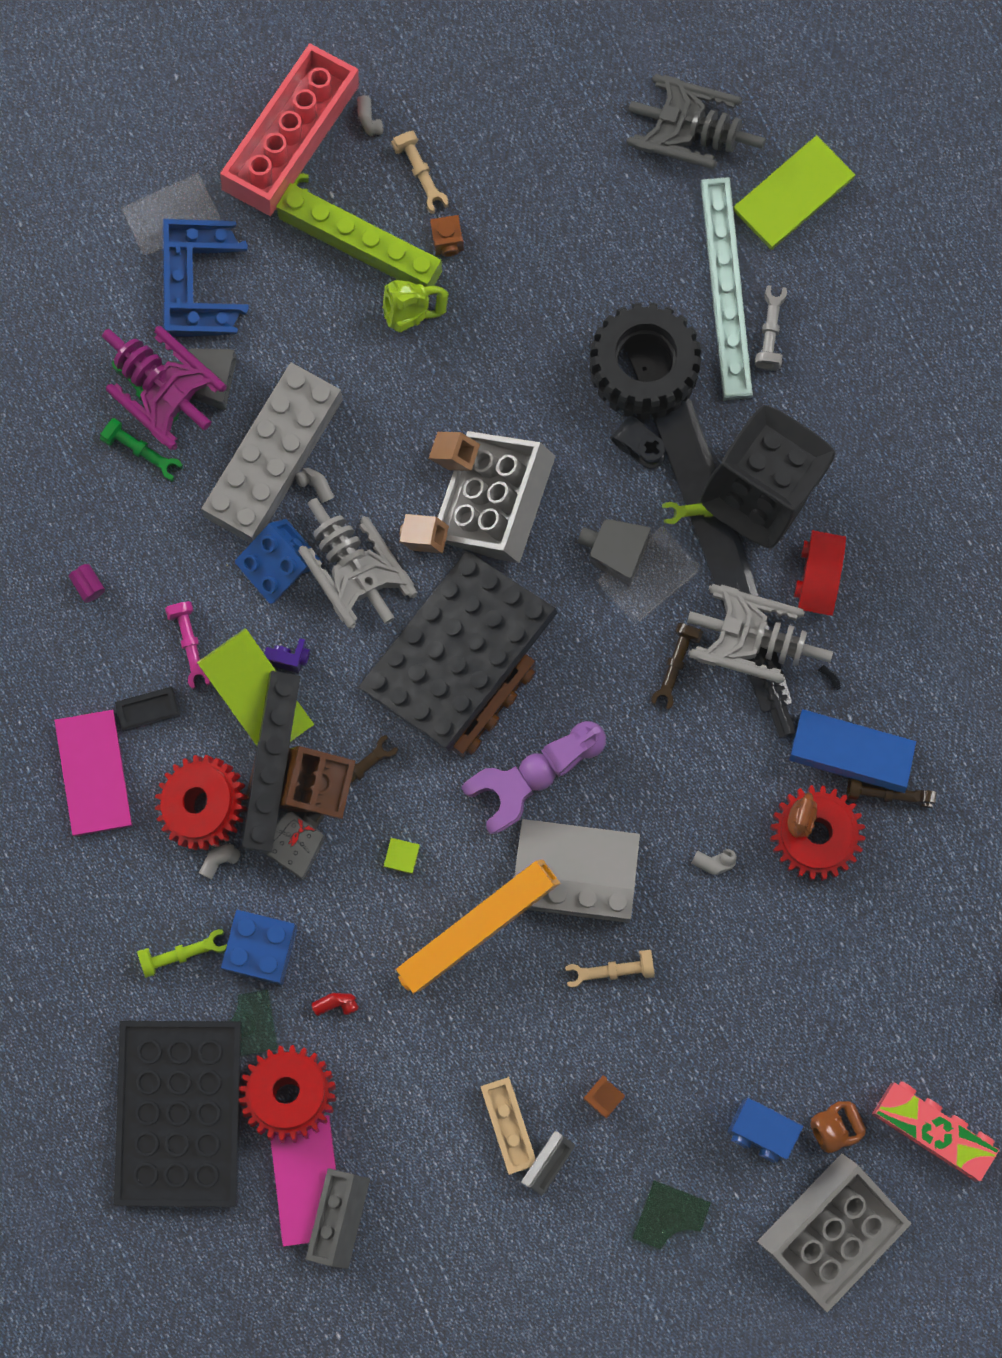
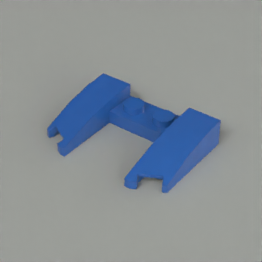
(179, 242)

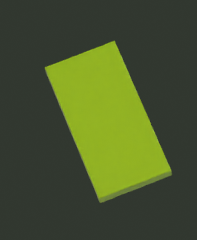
(793, 192)
(241, 678)

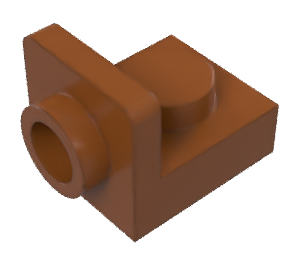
(447, 235)

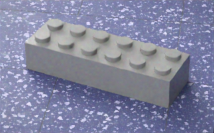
(272, 453)

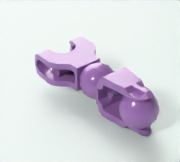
(535, 773)

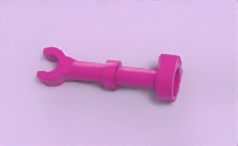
(181, 612)

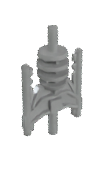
(358, 572)
(746, 632)

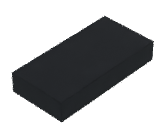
(147, 709)

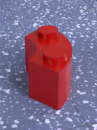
(821, 572)

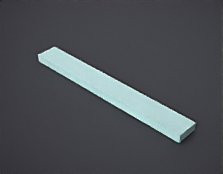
(726, 289)

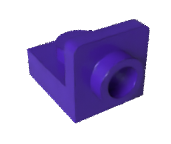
(283, 658)

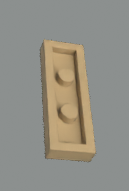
(508, 1125)

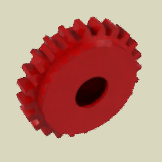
(222, 804)
(824, 857)
(292, 1117)

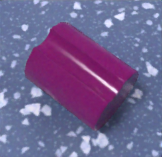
(86, 583)

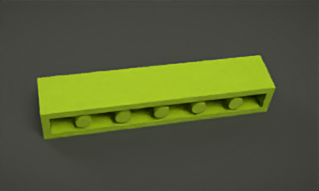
(357, 237)

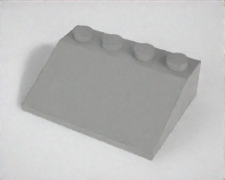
(498, 499)
(590, 863)
(834, 1232)

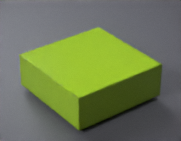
(401, 856)

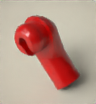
(335, 1000)

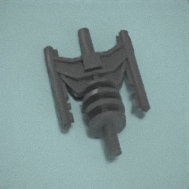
(684, 120)

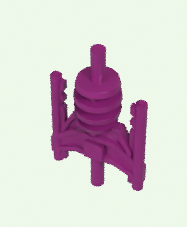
(164, 387)

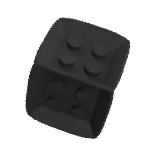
(767, 476)

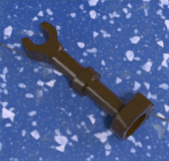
(686, 634)
(375, 756)
(856, 788)

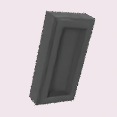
(548, 1163)

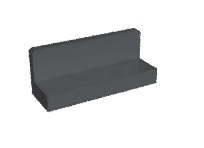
(337, 1219)

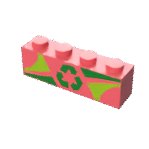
(935, 1131)

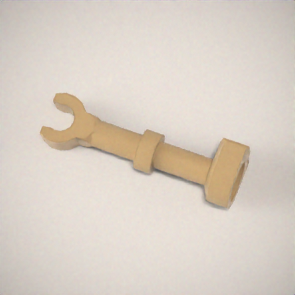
(407, 142)
(614, 970)

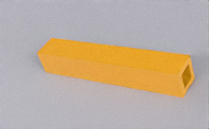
(477, 926)

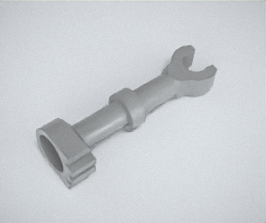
(767, 358)

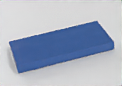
(853, 751)

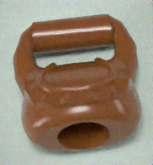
(802, 816)
(831, 1131)

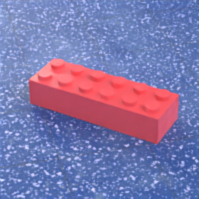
(289, 129)

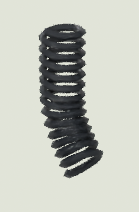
(827, 672)

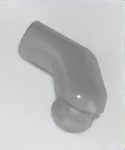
(365, 116)
(316, 480)
(217, 856)
(716, 864)

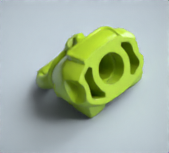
(408, 304)

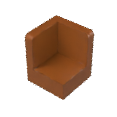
(603, 1097)

